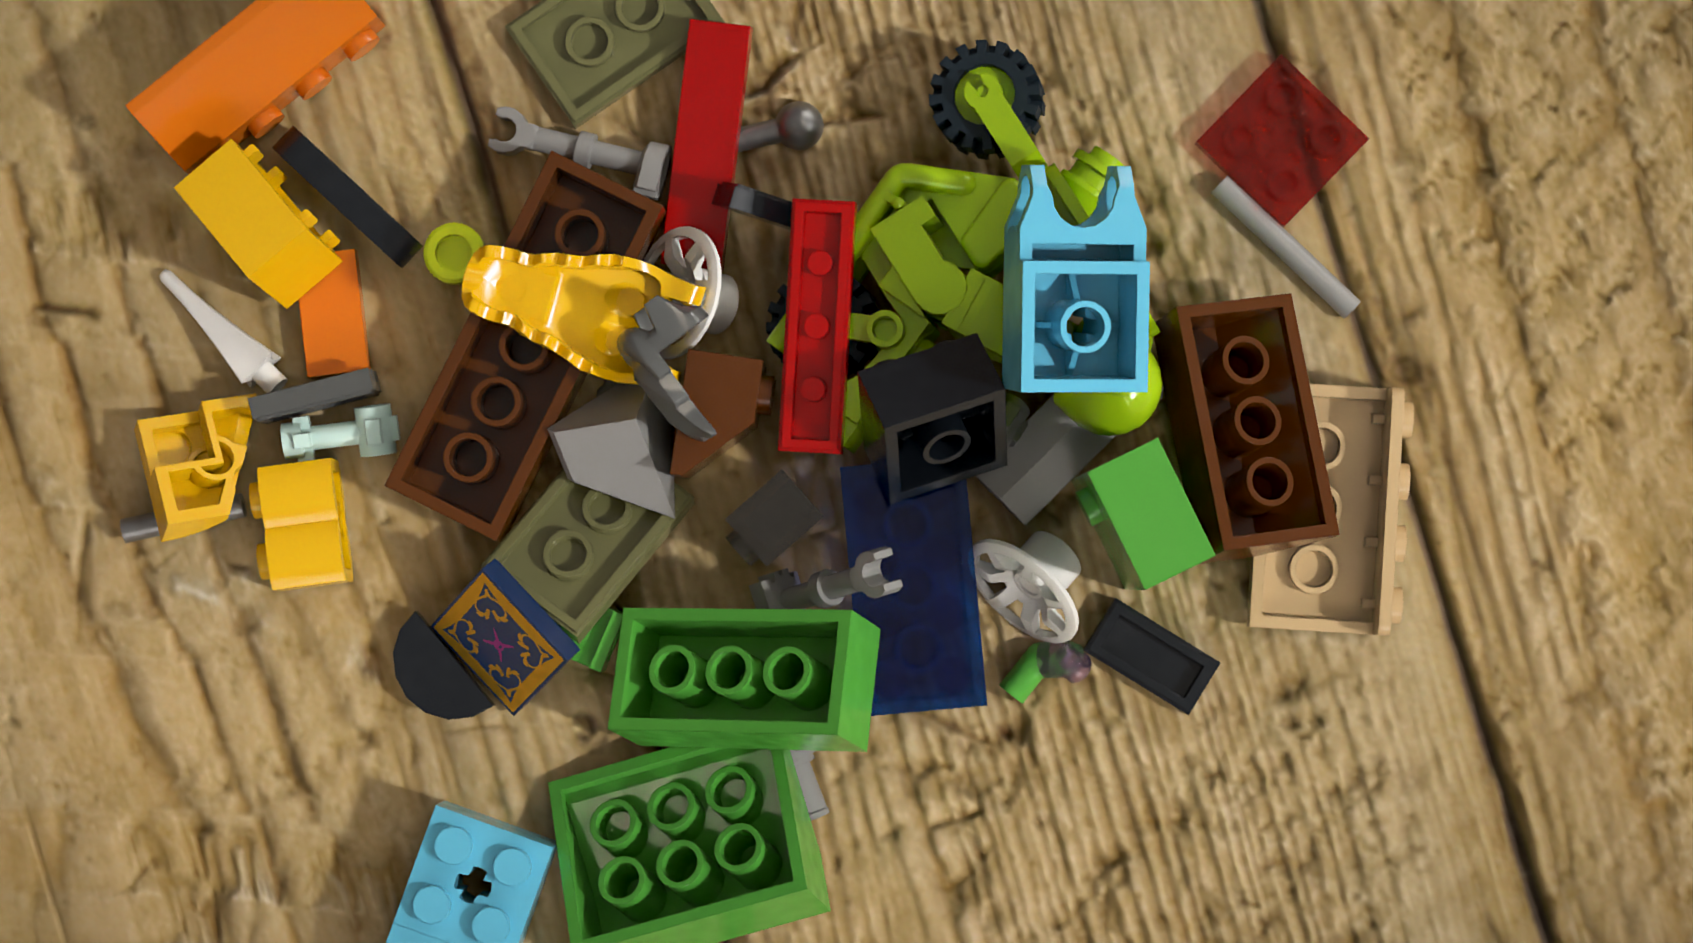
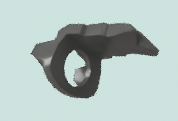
(659, 326)

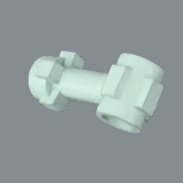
(372, 430)

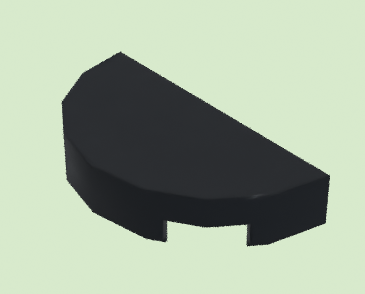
(434, 675)

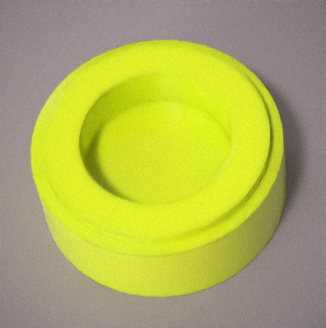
(450, 250)

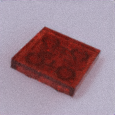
(1281, 140)

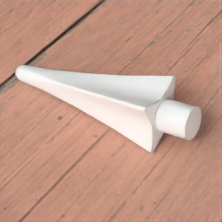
(244, 354)

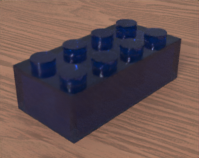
(932, 625)

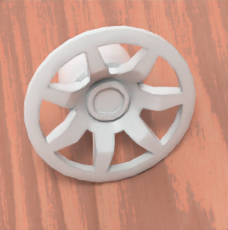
(721, 291)
(1037, 578)

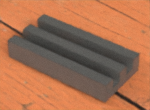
(315, 396)

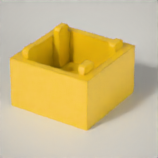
(259, 222)

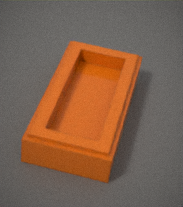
(335, 321)

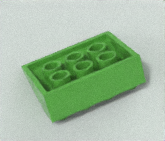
(686, 847)

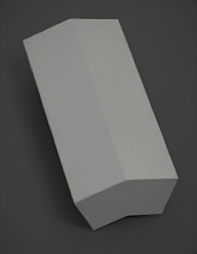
(1042, 462)

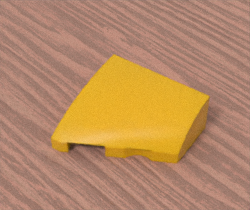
(194, 463)

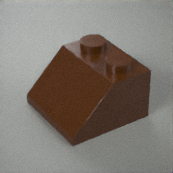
(730, 396)

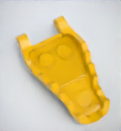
(570, 301)

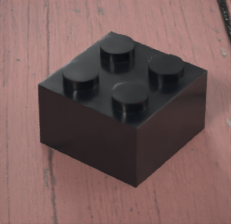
(933, 417)

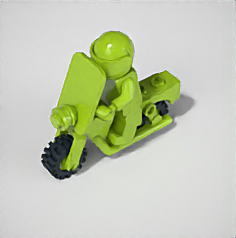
(939, 220)

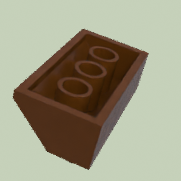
(1245, 425)

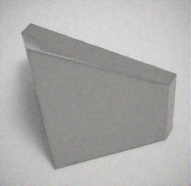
(619, 448)

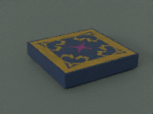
(504, 637)

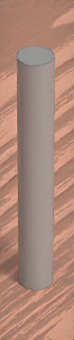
(1286, 247)

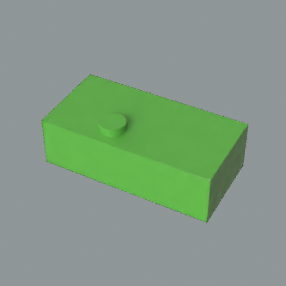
(1143, 517)
(745, 678)

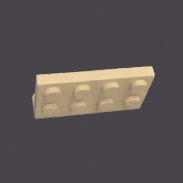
(1349, 578)

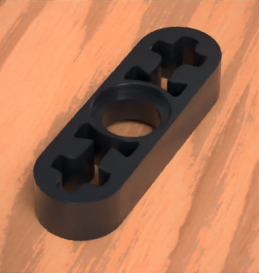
(347, 196)

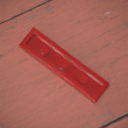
(708, 129)
(817, 326)

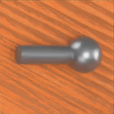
(796, 126)

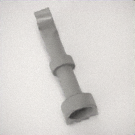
(649, 165)
(825, 587)

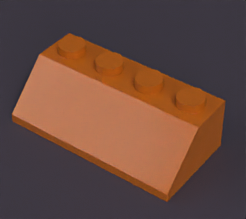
(251, 73)

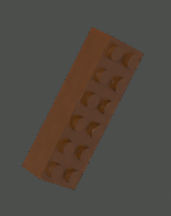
(499, 391)

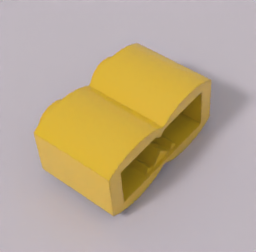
(302, 524)

